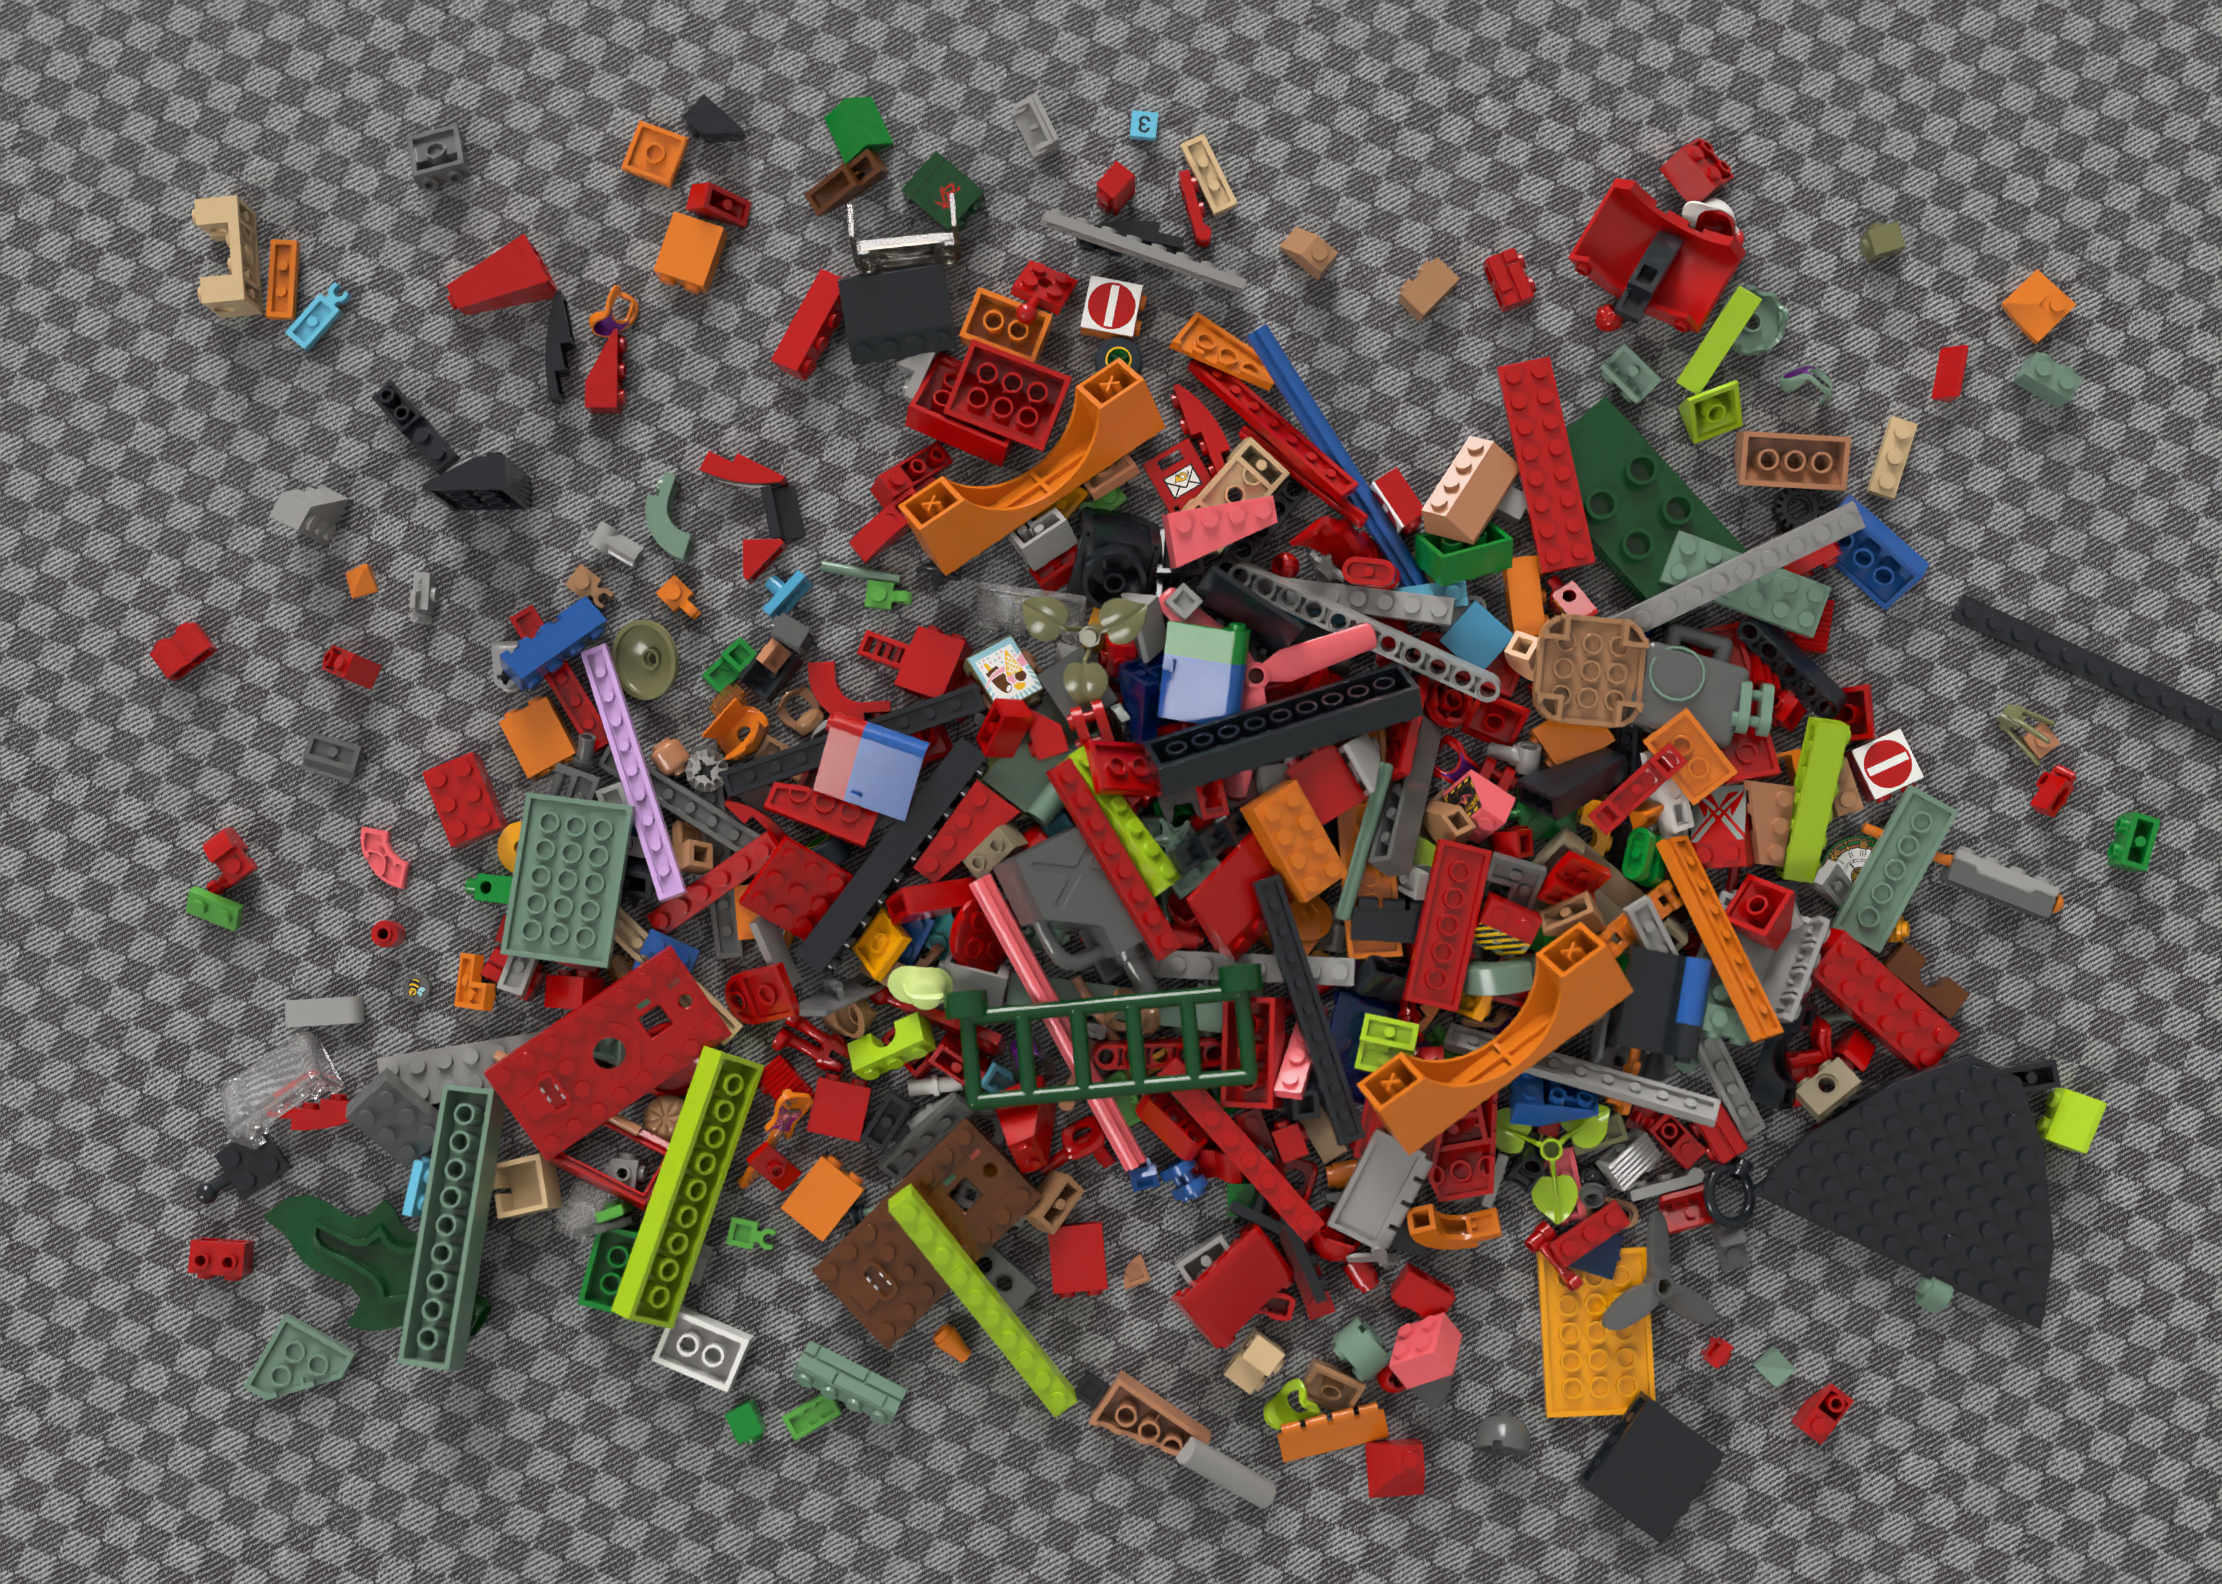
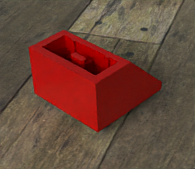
(1697, 171)

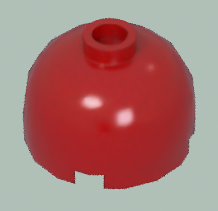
(1331, 1243)

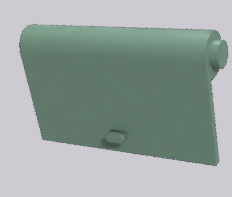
(1024, 778)

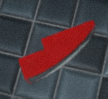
(740, 472)

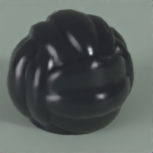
(1591, 1174)

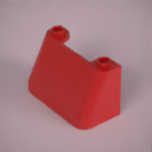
(1235, 1286)

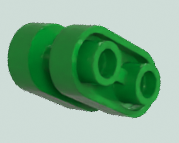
(1642, 858)

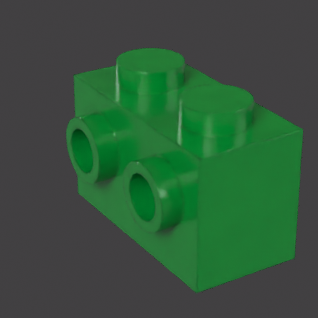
(2133, 842)

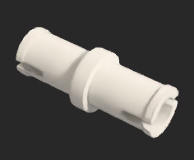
(933, 1086)

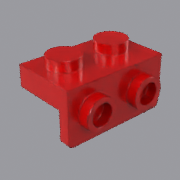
(1684, 1209)

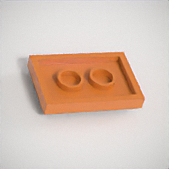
(1706, 763)

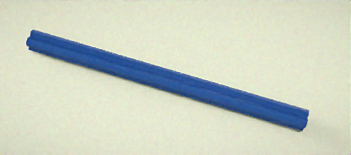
(1326, 440)

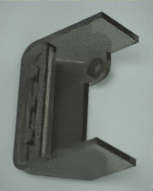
(905, 250)

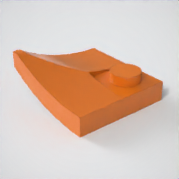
(2037, 306)

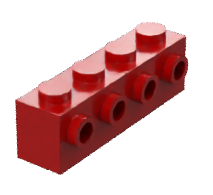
(811, 327)

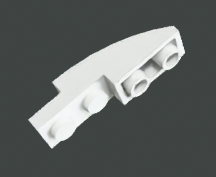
(1677, 812)

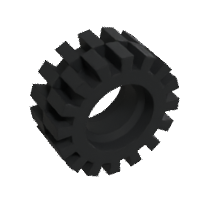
(1781, 504)

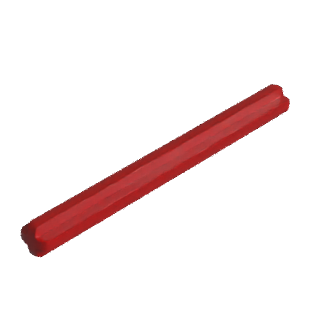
(1344, 507)

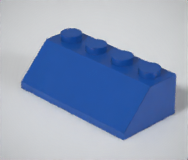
(1878, 559)

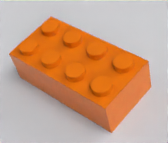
(1294, 840)

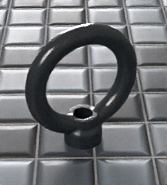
(1739, 1170)

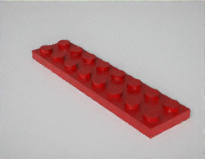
(1545, 465)

